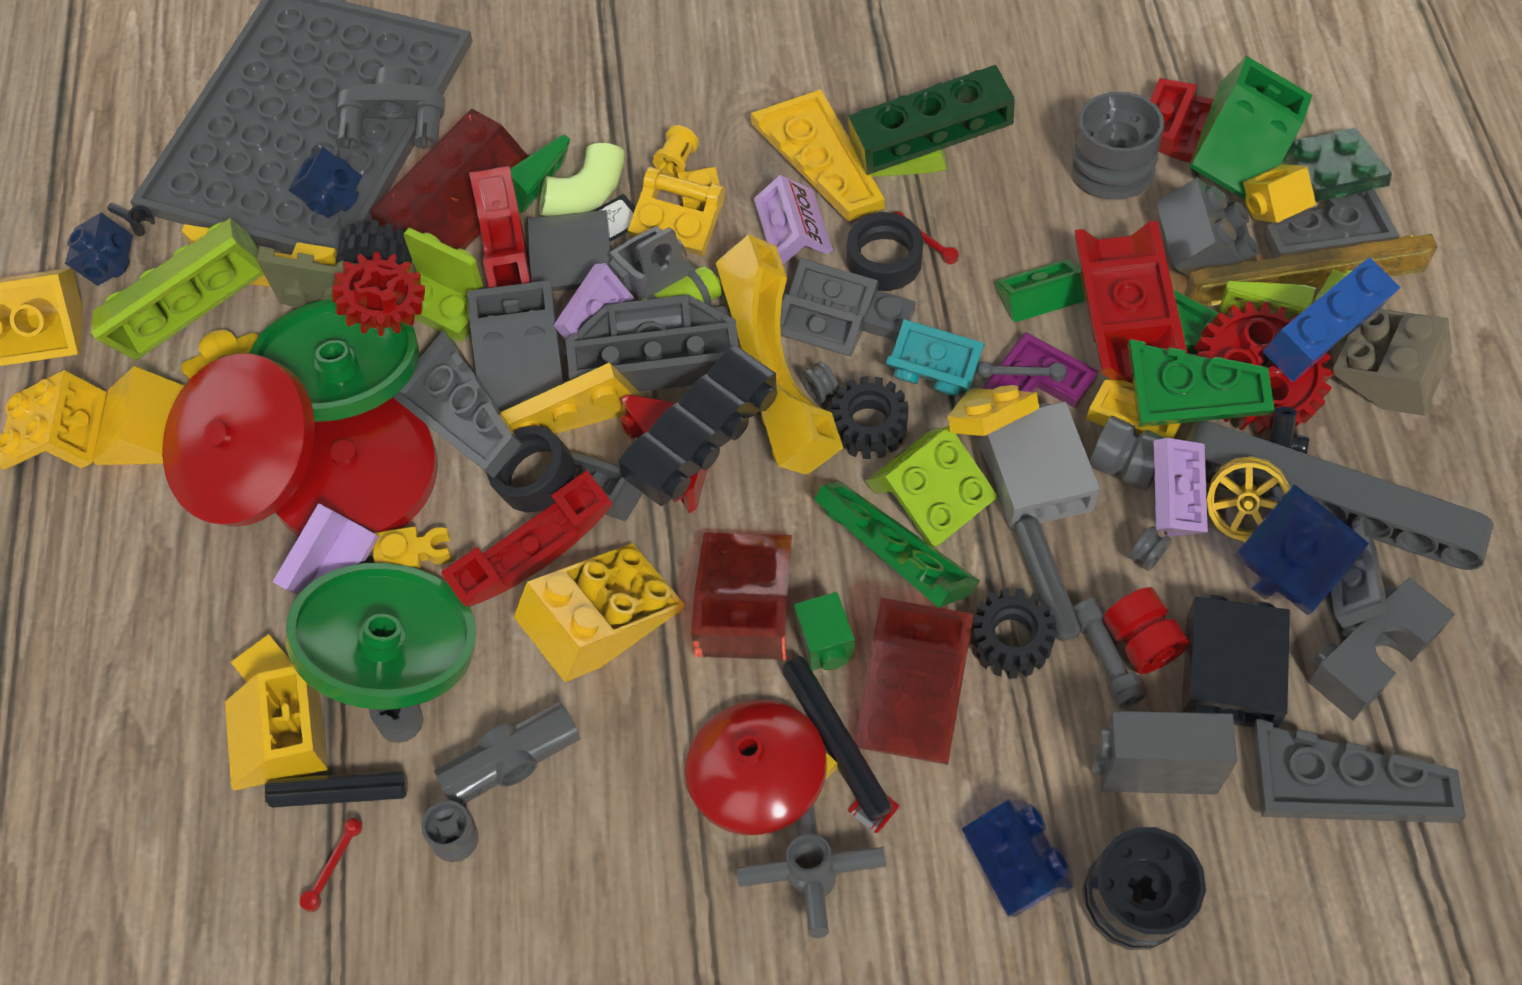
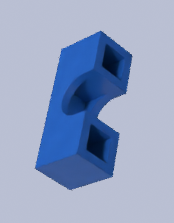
(1330, 319)

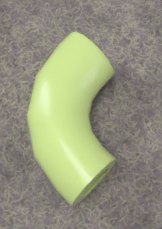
(588, 187)

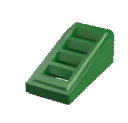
(530, 172)

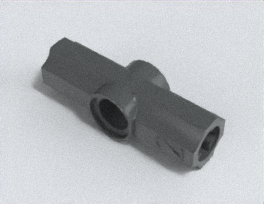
(507, 754)

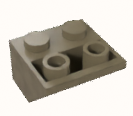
(1396, 359)

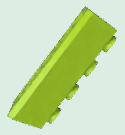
(178, 291)

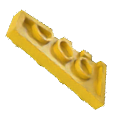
(821, 150)

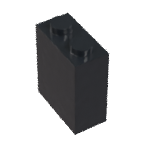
(1237, 660)

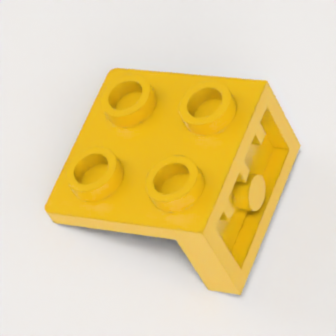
(53, 417)

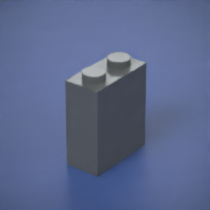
(1165, 752)

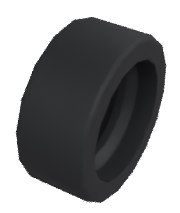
(889, 227)
(558, 474)

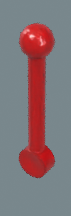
(949, 254)
(310, 900)

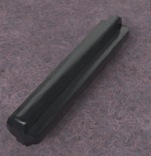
(336, 789)

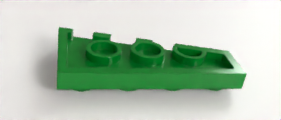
(905, 552)

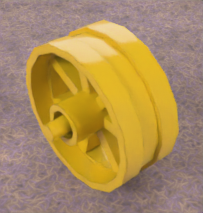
(1248, 495)

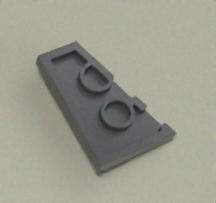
(1337, 225)

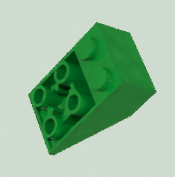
(1249, 125)

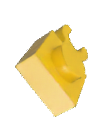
(409, 549)

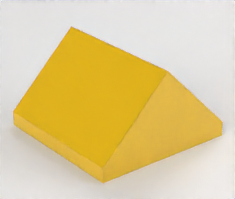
(135, 419)

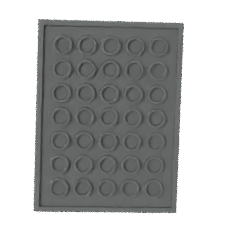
(278, 106)

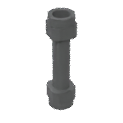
(1124, 686)

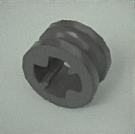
(820, 382)
(1150, 548)

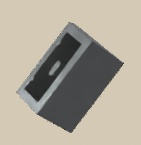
(1205, 228)

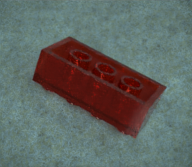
(438, 190)

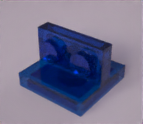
(1300, 551)

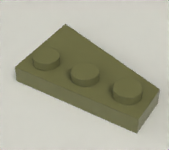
(298, 280)

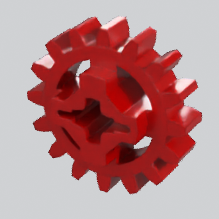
(378, 293)

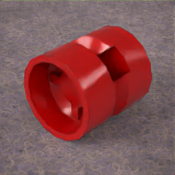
(1149, 636)

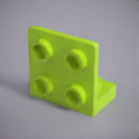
(447, 279)
(935, 484)

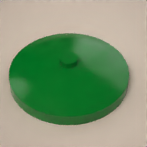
(338, 363)
(380, 636)

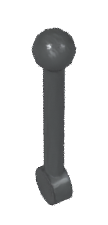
(1056, 372)

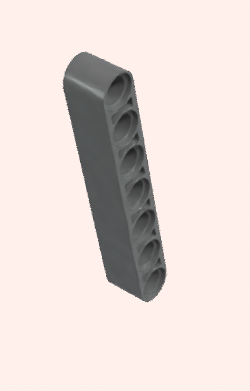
(1392, 511)

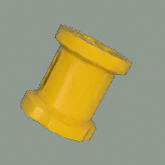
(675, 150)

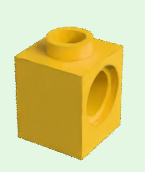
(1279, 193)

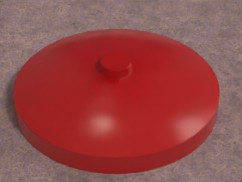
(238, 440)
(368, 470)

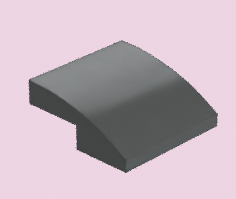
(568, 247)
(826, 307)

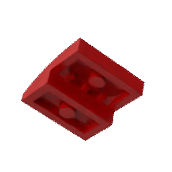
(1182, 115)

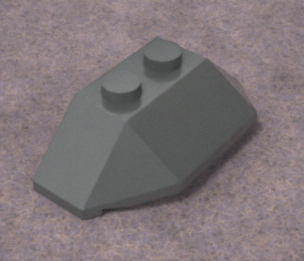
(653, 341)

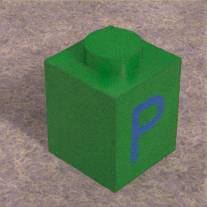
(824, 632)

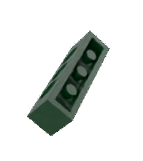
(931, 119)

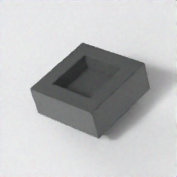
(887, 315)

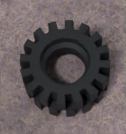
(372, 238)
(870, 397)
(1018, 609)

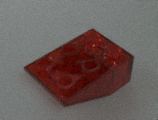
(742, 596)
(914, 681)

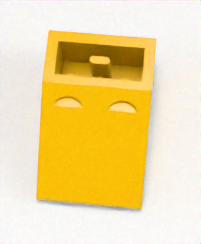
(595, 610)

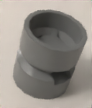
(1126, 452)

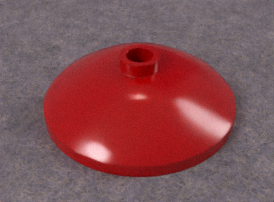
(758, 790)

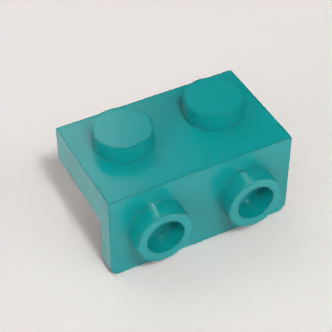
(935, 357)

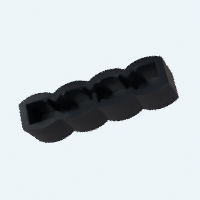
(697, 426)

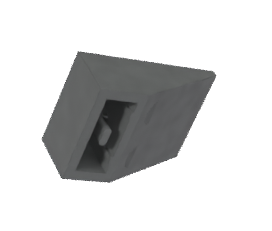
(516, 341)

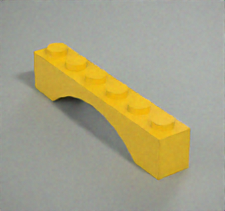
(754, 287)

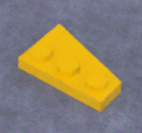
(575, 403)

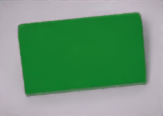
(1041, 290)

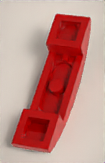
(532, 545)

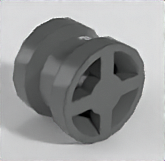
(401, 725)

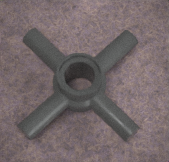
(815, 882)

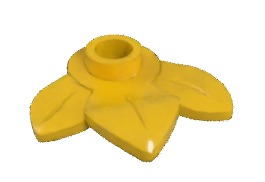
(215, 346)

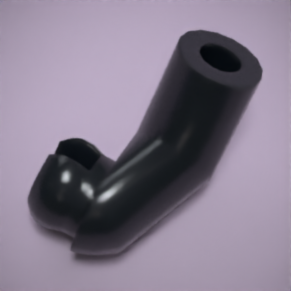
(1283, 430)

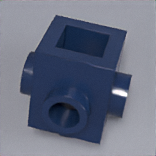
(326, 183)
(99, 249)

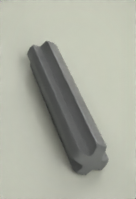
(1047, 577)

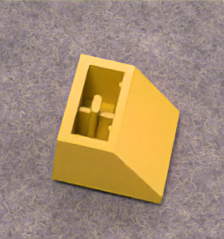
(274, 729)

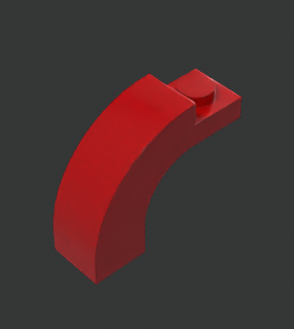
(501, 227)

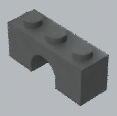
(1354, 672)

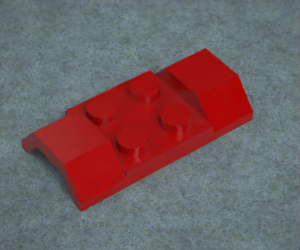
(1128, 296)

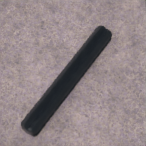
(837, 739)

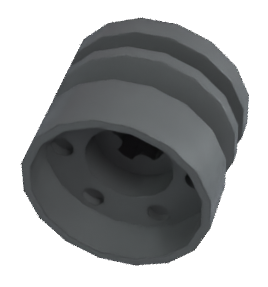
(1117, 145)

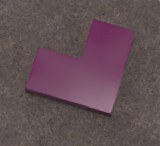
(1036, 353)

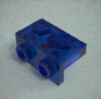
(1017, 856)

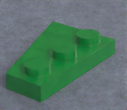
(1193, 388)

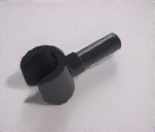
(133, 216)

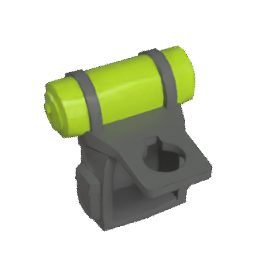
(658, 267)

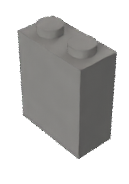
(1040, 467)

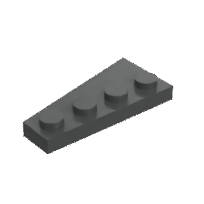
(458, 407)
(1338, 781)

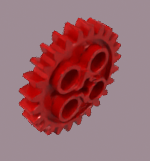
(1230, 339)

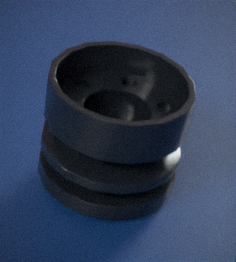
(1170, 885)

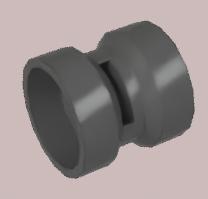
(443, 823)

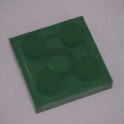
(1339, 164)

